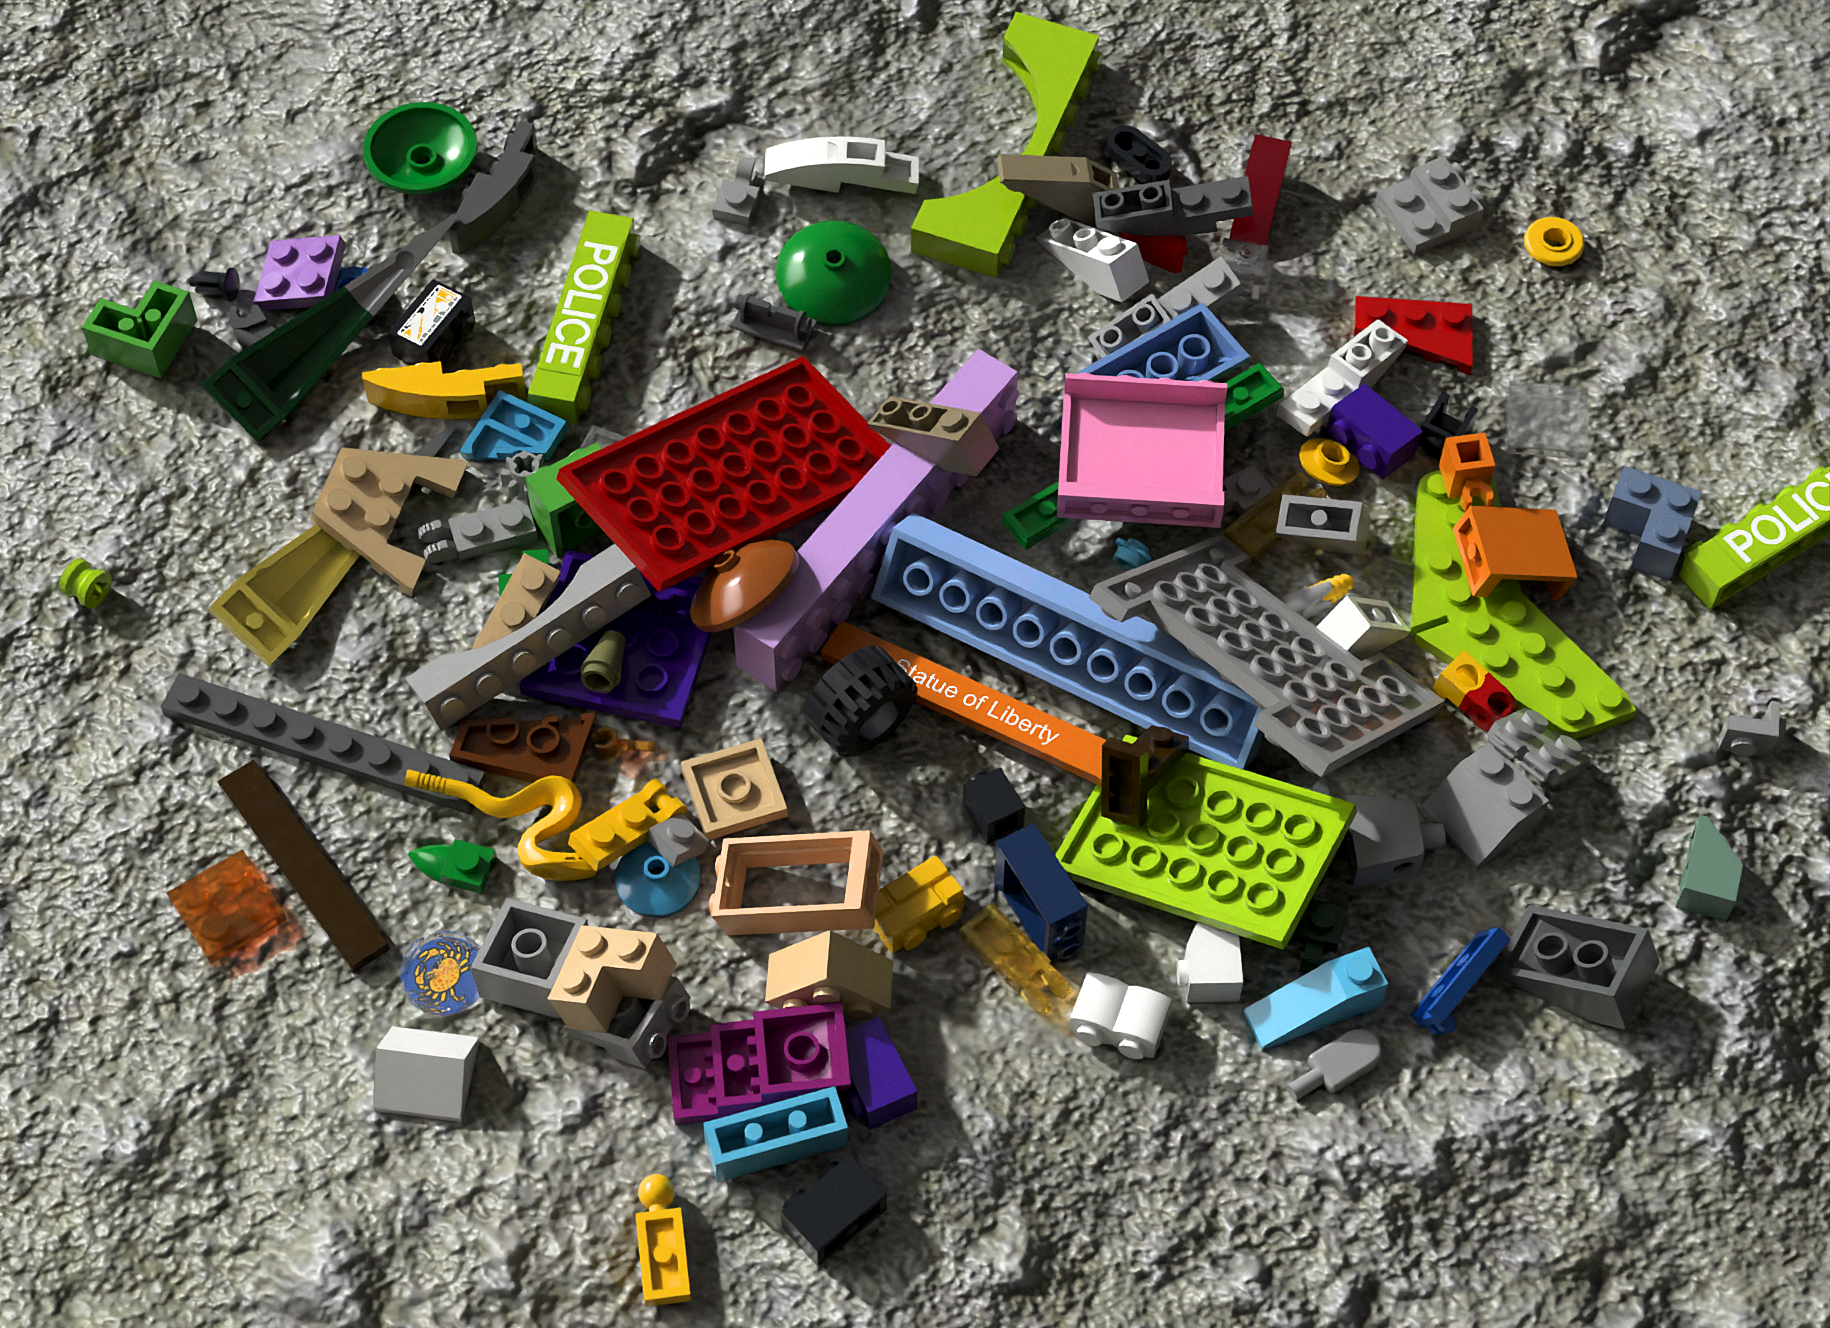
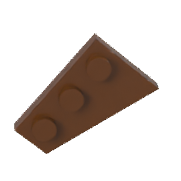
(525, 747)

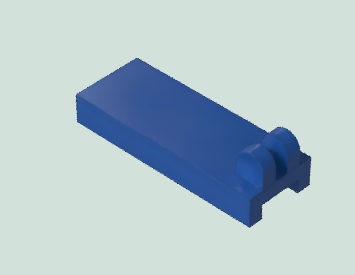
(1436, 1006)

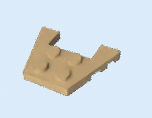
(366, 499)

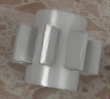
(519, 468)

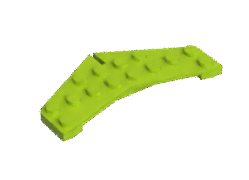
(1502, 630)

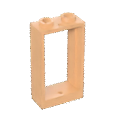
(861, 893)

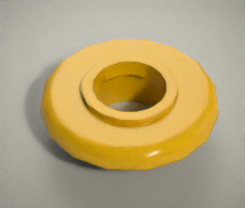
(1554, 229)
(1337, 473)

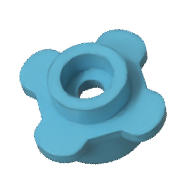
(1131, 554)

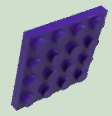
(658, 662)

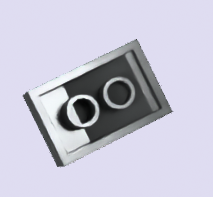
(1580, 964)

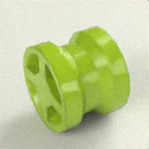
(85, 583)

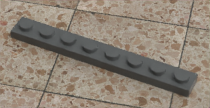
(313, 739)

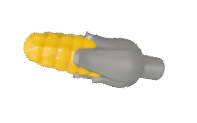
(1312, 599)

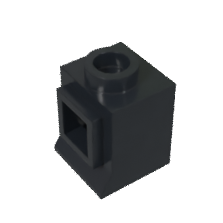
(1440, 425)

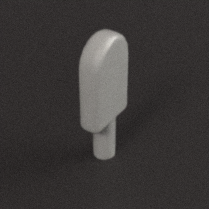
(1339, 1063)

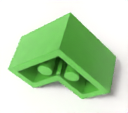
(143, 336)

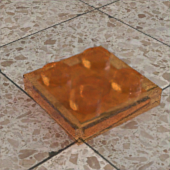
(226, 906)

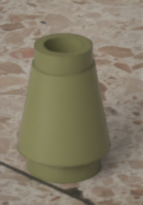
(604, 664)

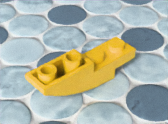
(429, 393)

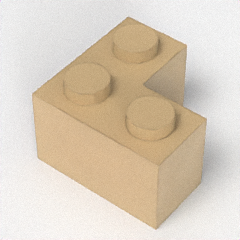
(603, 969)
(830, 971)

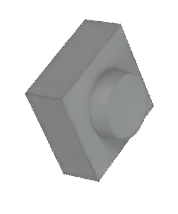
(677, 840)

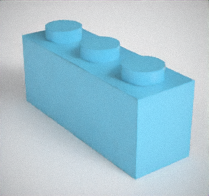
(775, 1134)

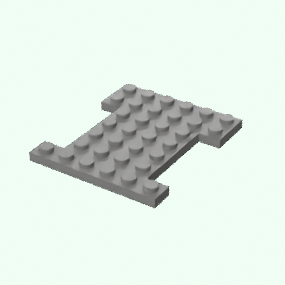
(1312, 690)

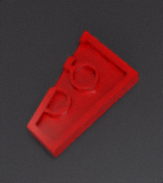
(1431, 327)

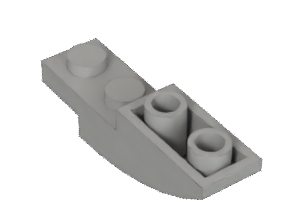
(1211, 285)

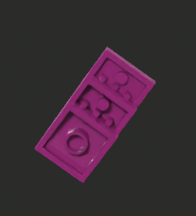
(758, 1062)

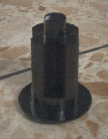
(217, 283)

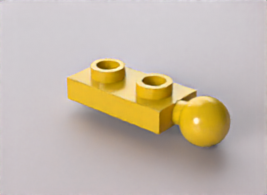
(661, 1244)

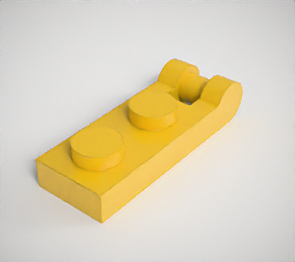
(624, 825)

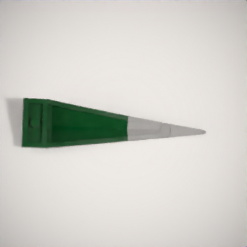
(278, 371)

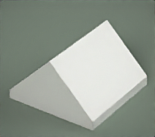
(424, 1073)

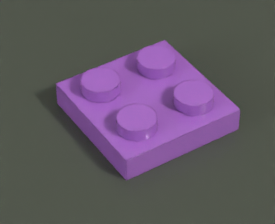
(299, 272)

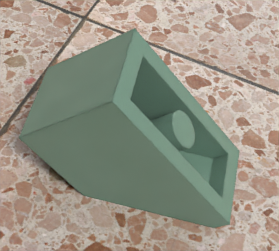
(1710, 874)

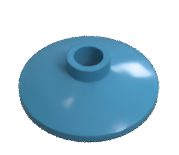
(655, 894)

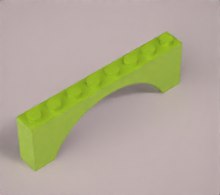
(981, 224)

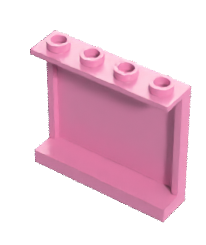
(1142, 450)

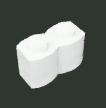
(1120, 1016)

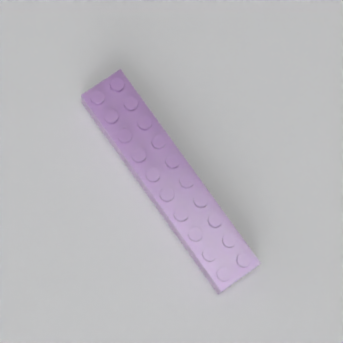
(849, 546)

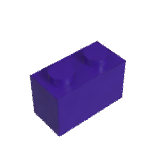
(1373, 431)
(878, 1077)

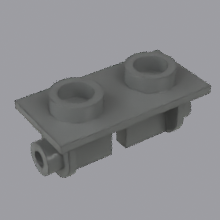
(772, 322)

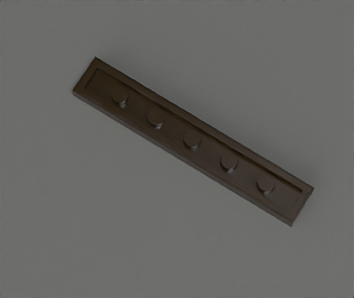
(303, 866)

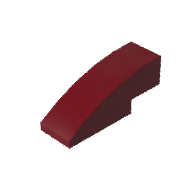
(1266, 175)

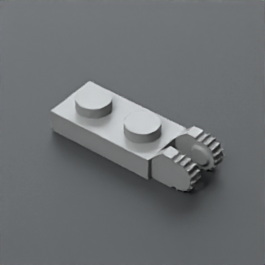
(478, 532)

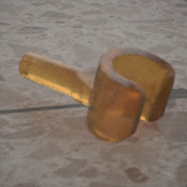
(617, 745)

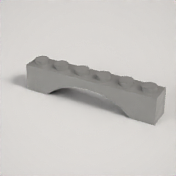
(466, 680)

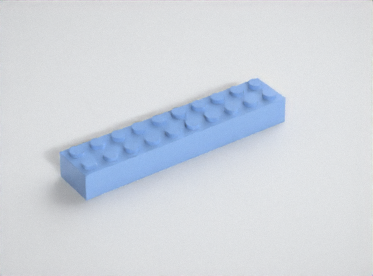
(1064, 638)

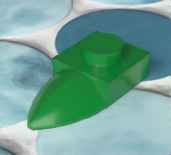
(457, 864)

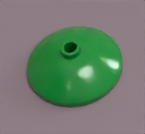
(420, 148)
(838, 291)

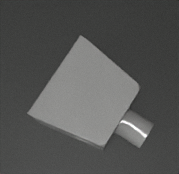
(1388, 839)

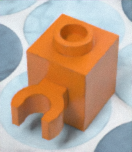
(1468, 468)

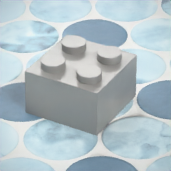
(524, 955)

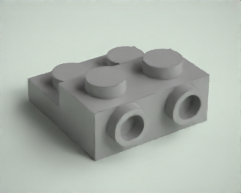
(1432, 205)
(640, 1026)

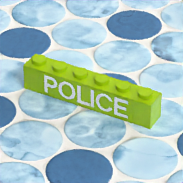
(584, 316)
(1760, 541)

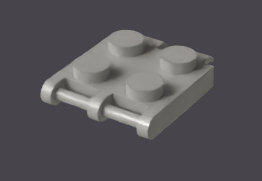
(1541, 752)

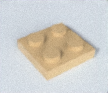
(734, 789)

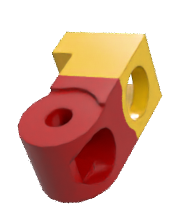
(1475, 691)

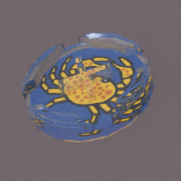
(438, 973)

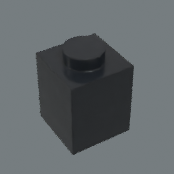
(993, 805)

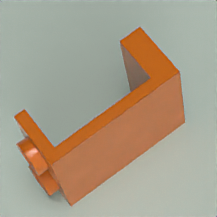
(1515, 546)

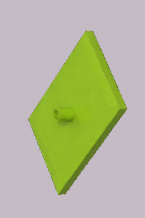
(1214, 848)

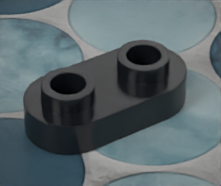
(1143, 158)

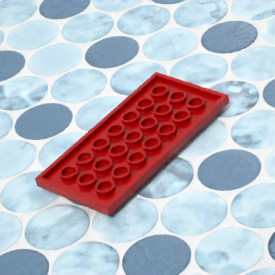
(726, 472)

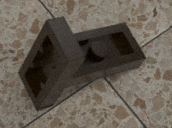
(1134, 769)

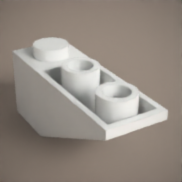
(1098, 258)

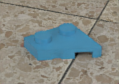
(511, 427)

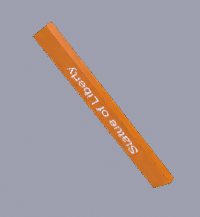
(983, 707)

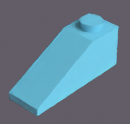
(1319, 999)

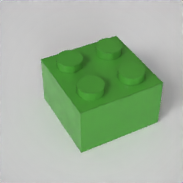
(556, 512)

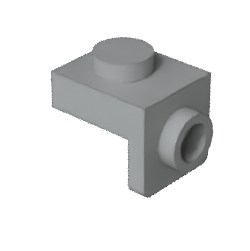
(1753, 736)

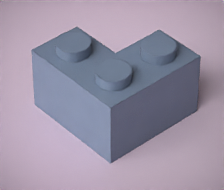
(1658, 513)

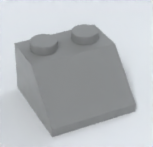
(1485, 805)

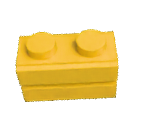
(917, 904)

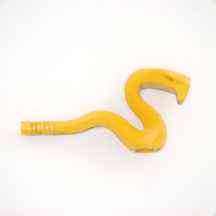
(550, 790)

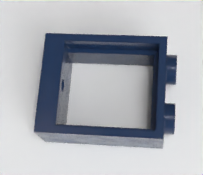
(1040, 893)

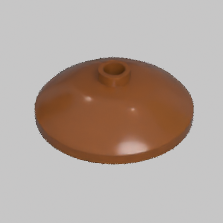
(742, 584)

